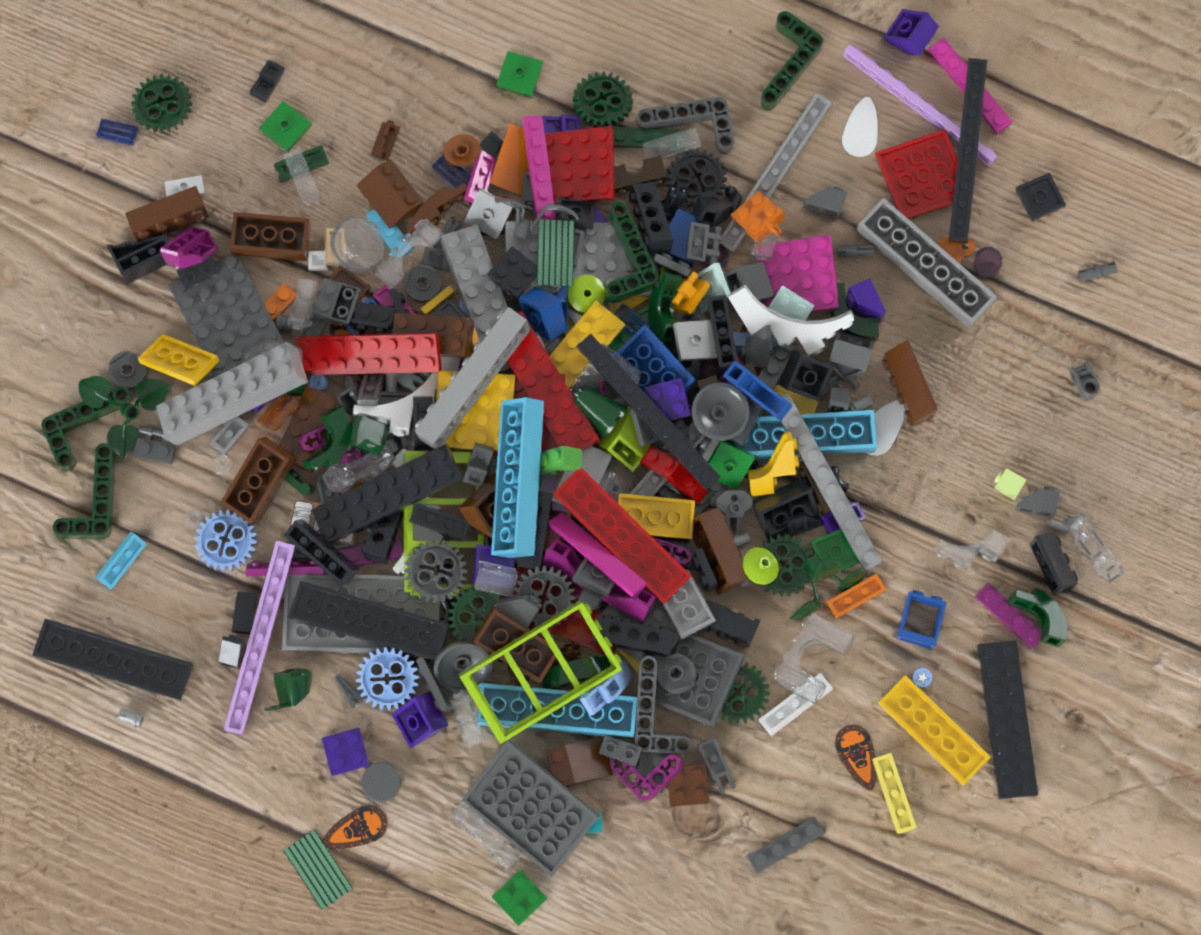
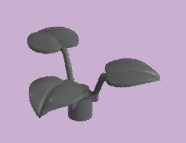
(523, 226)

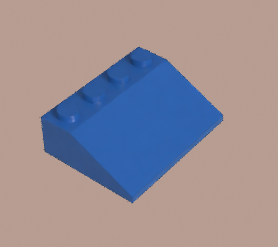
(653, 360)

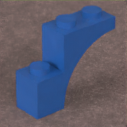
(757, 390)

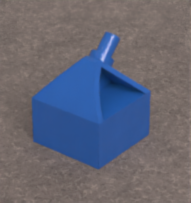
(546, 311)

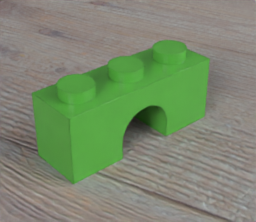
(560, 458)

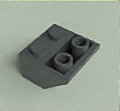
(752, 276)
(336, 302)

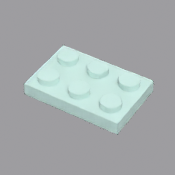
(789, 305)

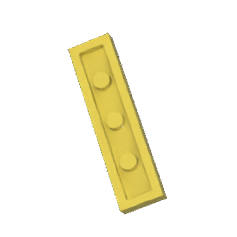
(894, 793)

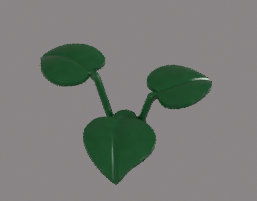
(149, 393)
(819, 571)

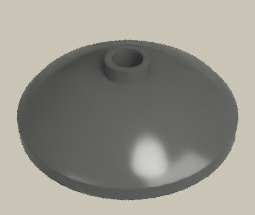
(730, 404)
(448, 665)

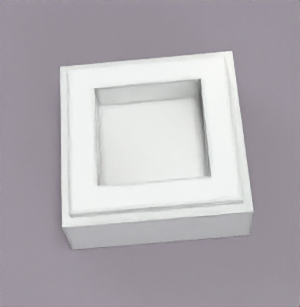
(316, 261)

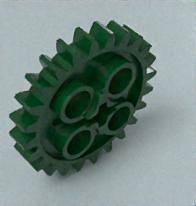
(602, 100)
(165, 119)
(797, 574)
(467, 630)
(750, 705)

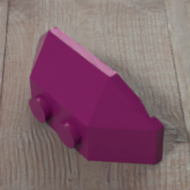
(189, 248)

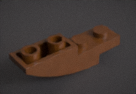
(435, 204)

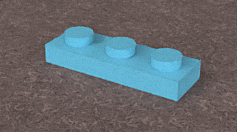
(391, 236)
(120, 560)

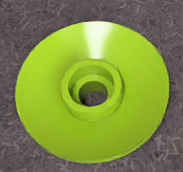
(576, 292)
(756, 570)

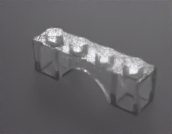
(392, 270)

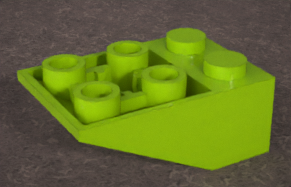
(624, 444)

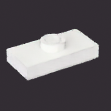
(182, 184)

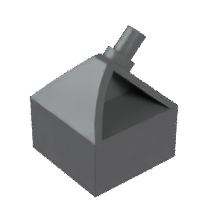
(850, 356)

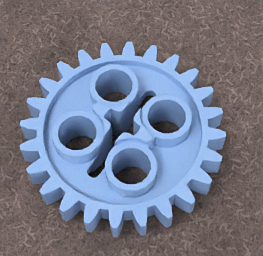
(209, 535)
(389, 696)

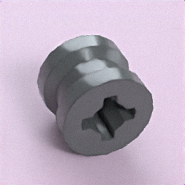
(281, 323)

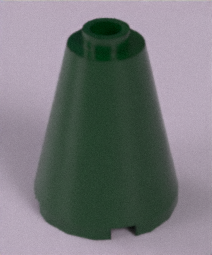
(599, 410)

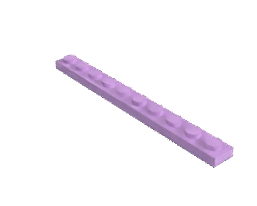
(913, 100)
(259, 637)

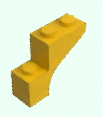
(780, 464)

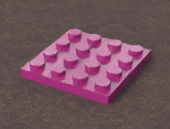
(807, 270)

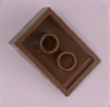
(578, 762)

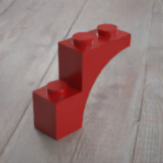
(674, 473)

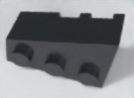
(138, 257)
(732, 625)

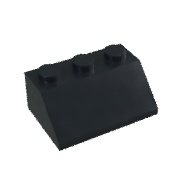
(785, 502)
(1053, 563)

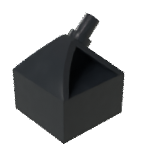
(805, 375)

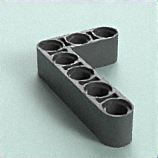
(692, 117)
(648, 712)

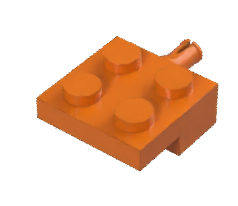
(759, 217)

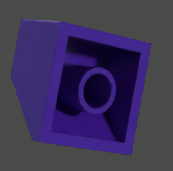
(911, 31)
(865, 301)
(420, 719)

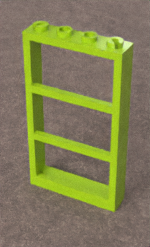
(409, 544)
(483, 705)

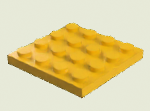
(483, 419)

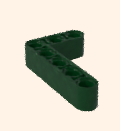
(794, 62)
(633, 256)
(79, 419)
(98, 501)

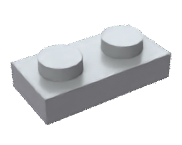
(229, 435)

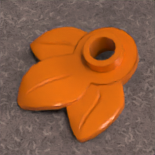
(955, 249)

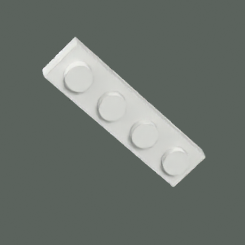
(789, 710)

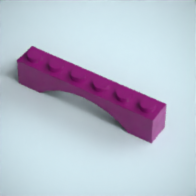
(566, 559)

